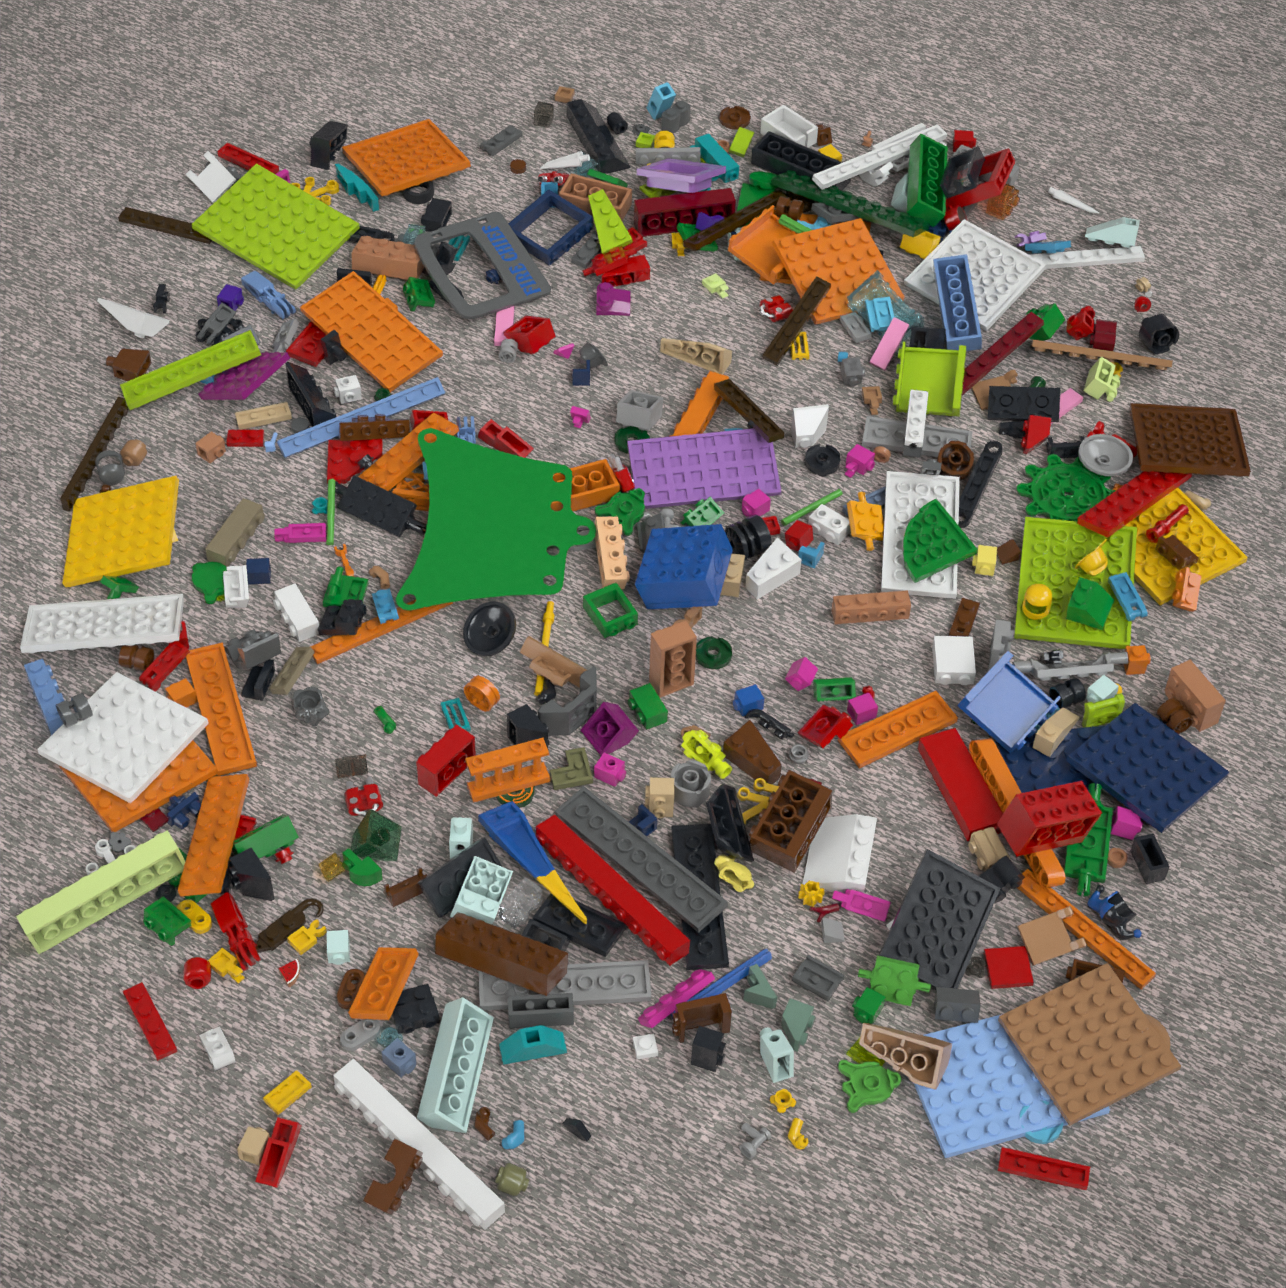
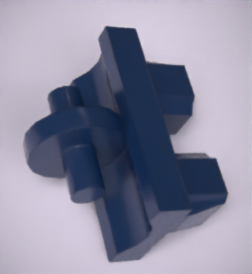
(181, 807)

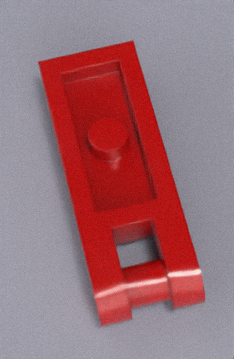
(164, 665)

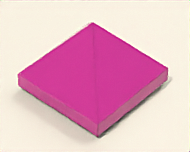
(564, 351)

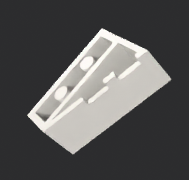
(772, 569)

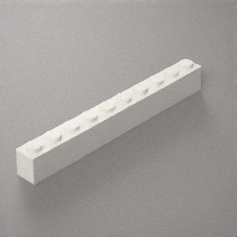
(438, 1161)

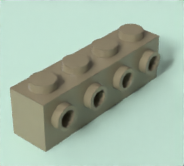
(235, 532)

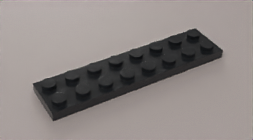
(696, 852)

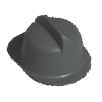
(591, 353)

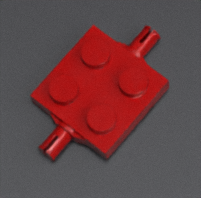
(605, 262)

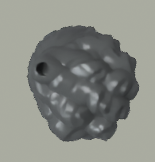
(309, 705)

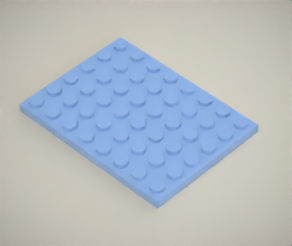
(985, 1091)

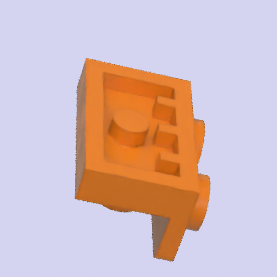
(1186, 589)

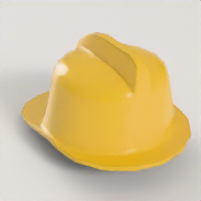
(1094, 562)

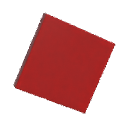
(1008, 967)

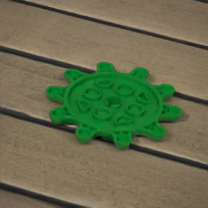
(1052, 482)

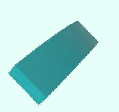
(355, 185)

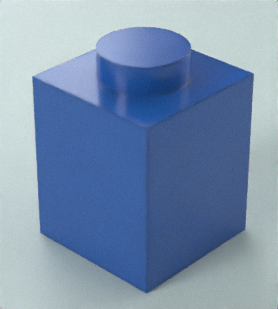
(748, 699)

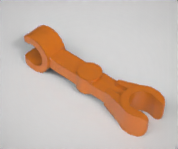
(348, 570)

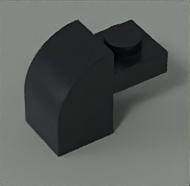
(445, 257)

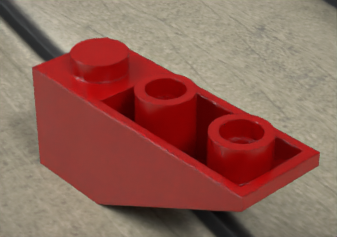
(634, 271)

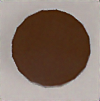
(735, 117)

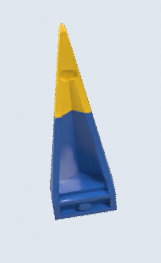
(512, 832)

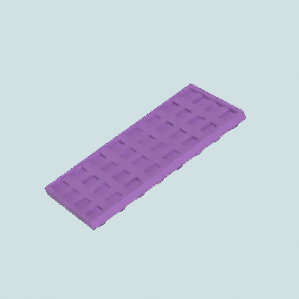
(703, 466)

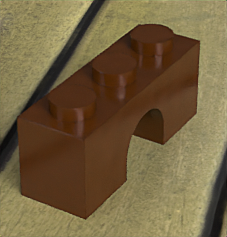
(405, 1160)

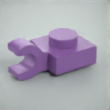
(1034, 237)

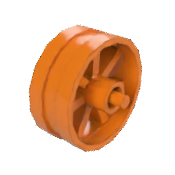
(481, 693)

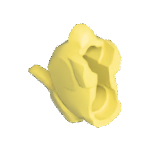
(734, 873)

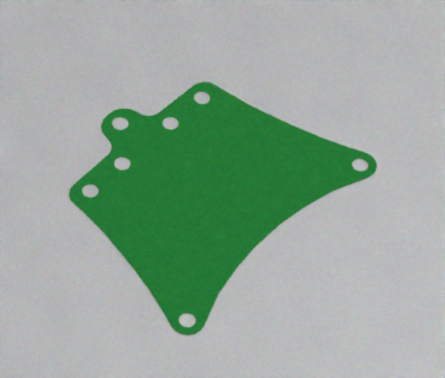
(490, 525)

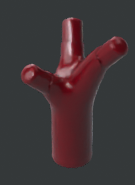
(824, 910)

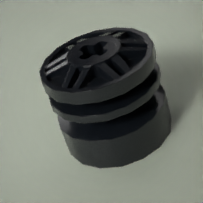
(749, 536)

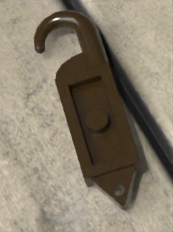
(286, 925)

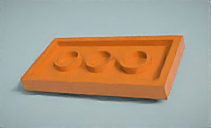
(383, 983)

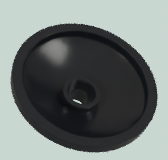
(482, 625)

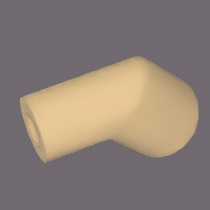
(1201, 503)

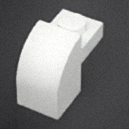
(877, 175)

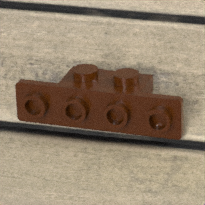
(373, 428)

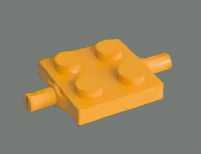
(866, 520)

